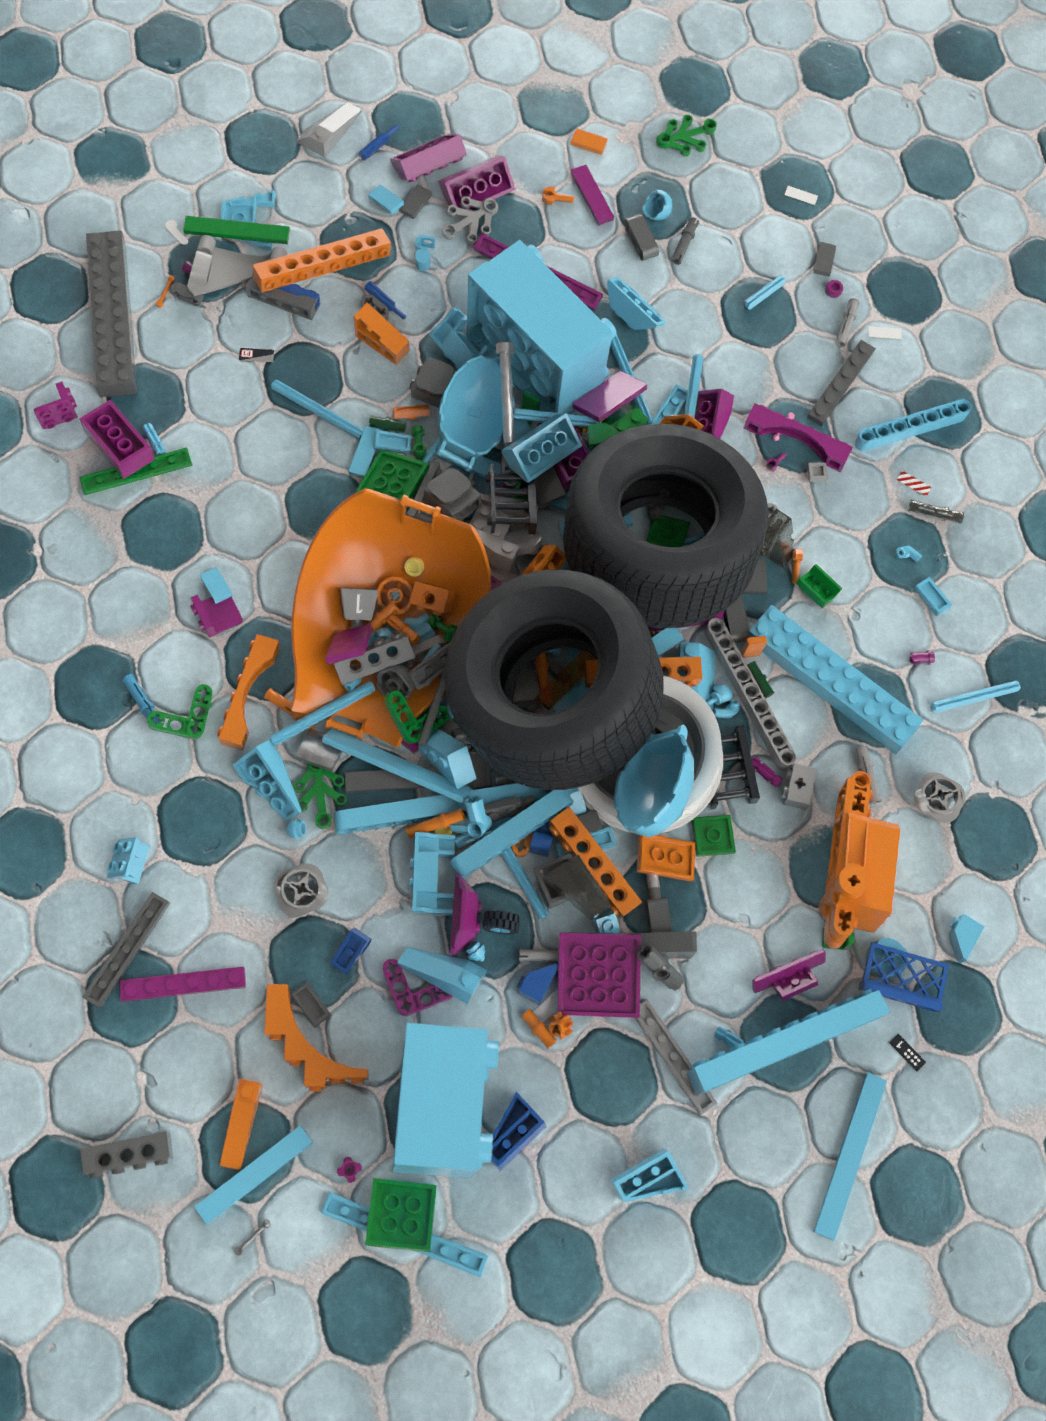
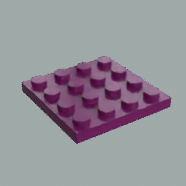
(599, 974)

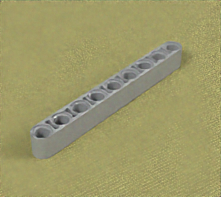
(750, 702)

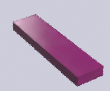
(592, 194)

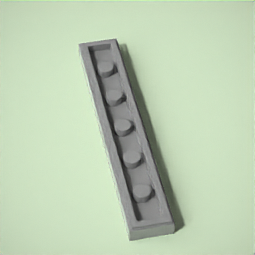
(672, 1055)

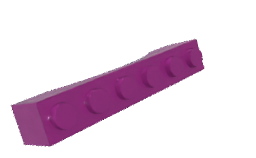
(765, 421)

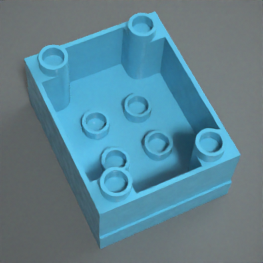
(555, 336)
(443, 1101)

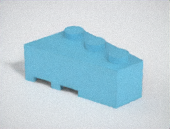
(649, 1178)

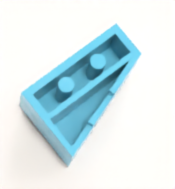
(449, 758)

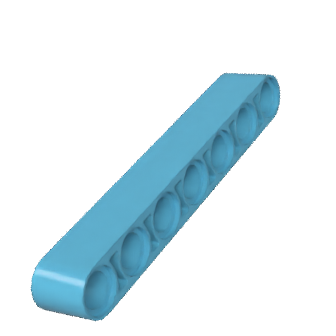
(919, 420)
(511, 832)

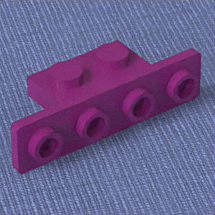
(793, 977)

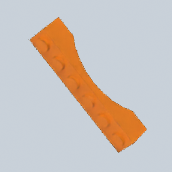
(261, 657)

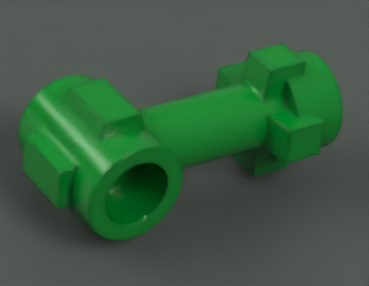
(419, 449)
(436, 622)

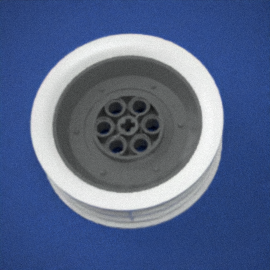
(679, 707)

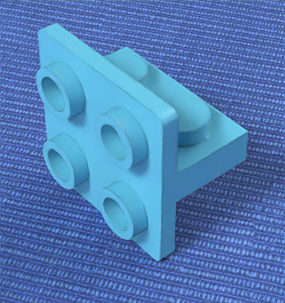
(128, 860)

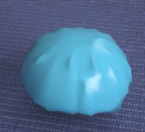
(657, 205)

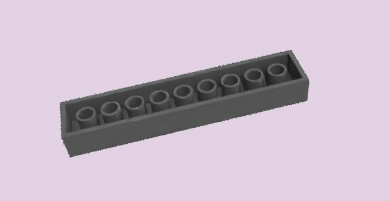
(111, 314)

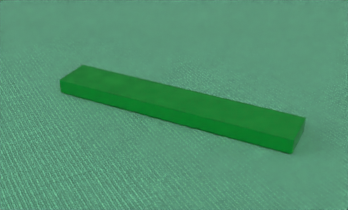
(236, 230)
(111, 478)

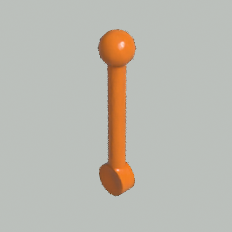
(159, 303)

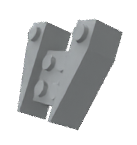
(499, 551)

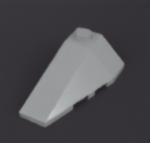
(326, 132)

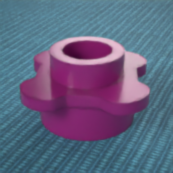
(348, 1163)

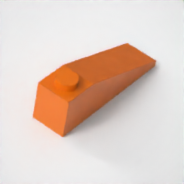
(240, 1123)

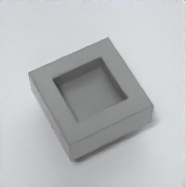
(817, 472)

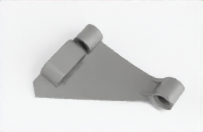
(221, 268)

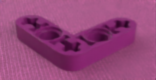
(414, 998)

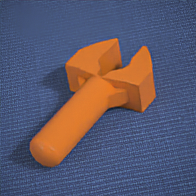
(555, 196)
(797, 557)

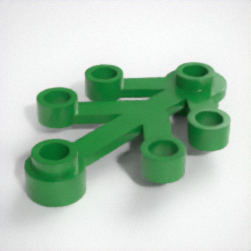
(666, 140)
(319, 789)

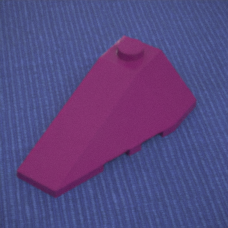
(714, 410)

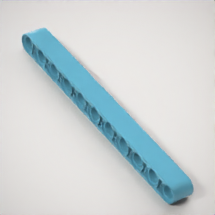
(422, 808)

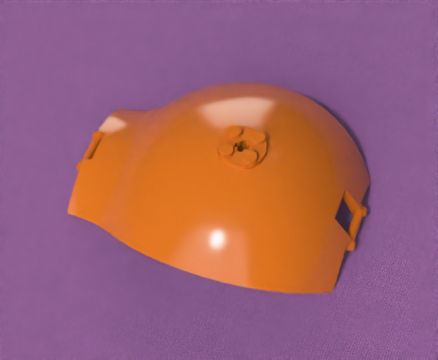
(367, 547)

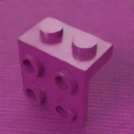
(57, 411)
(216, 617)

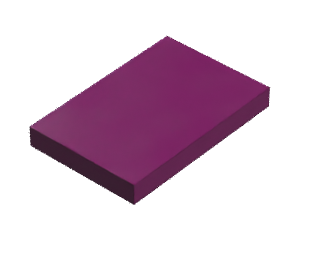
(349, 643)

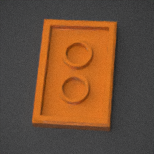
(666, 857)

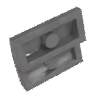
(316, 752)

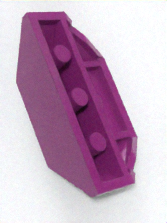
(464, 916)

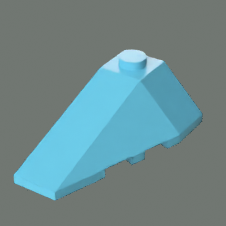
(267, 774)

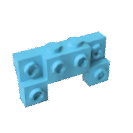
(455, 343)
(425, 879)

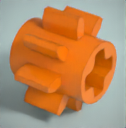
(560, 1025)

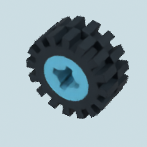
(501, 922)

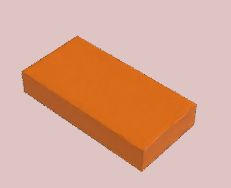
(589, 141)
(753, 646)

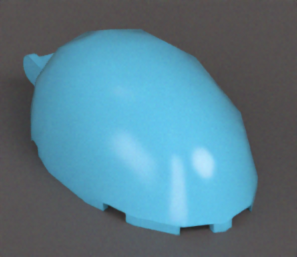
(464, 435)
(655, 784)

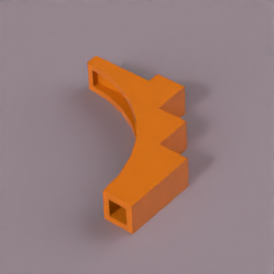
(318, 1068)

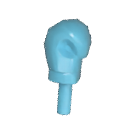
(721, 694)

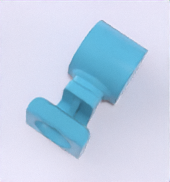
(423, 258)

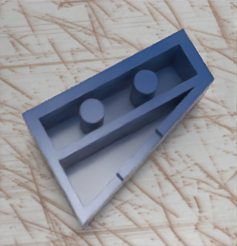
(515, 1131)

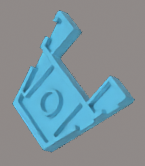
(245, 210)

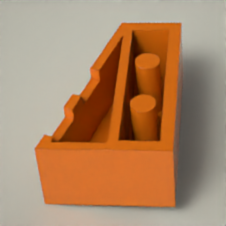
(380, 334)

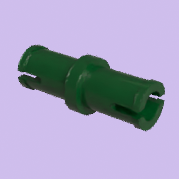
(387, 424)
(760, 679)

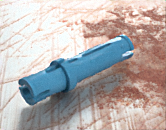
(139, 697)

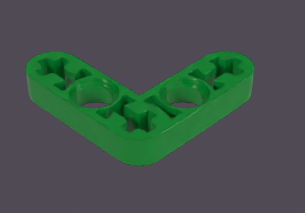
(186, 723)
(411, 724)

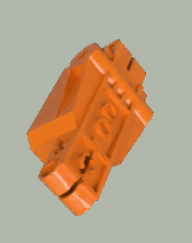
(859, 866)

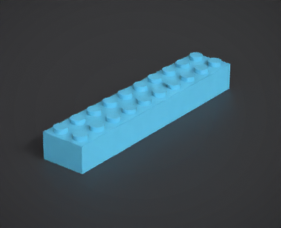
(836, 680)
(787, 1042)

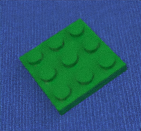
(394, 475)
(401, 1215)

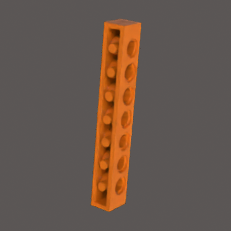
(321, 260)

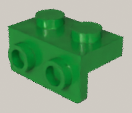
(819, 586)

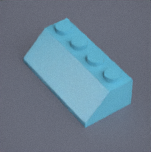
(542, 447)
(707, 655)

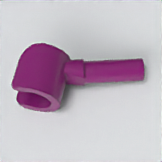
(776, 461)

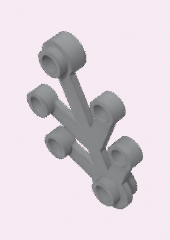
(471, 218)

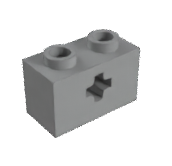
(805, 778)

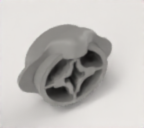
(955, 790)
(308, 871)

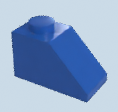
(537, 983)

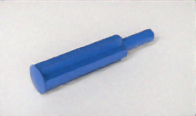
(377, 143)
(372, 289)

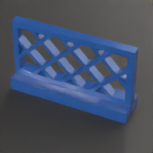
(899, 994)

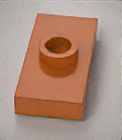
(411, 412)

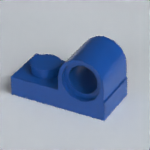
(541, 841)
(350, 950)

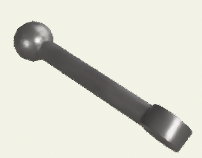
(239, 1250)

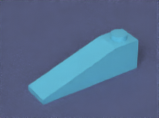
(448, 973)

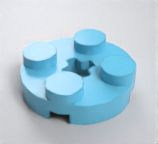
(897, 959)

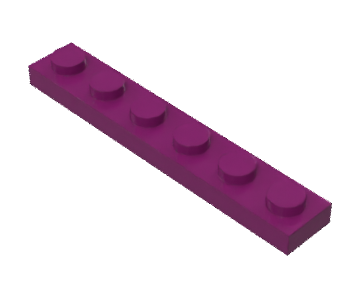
(182, 984)

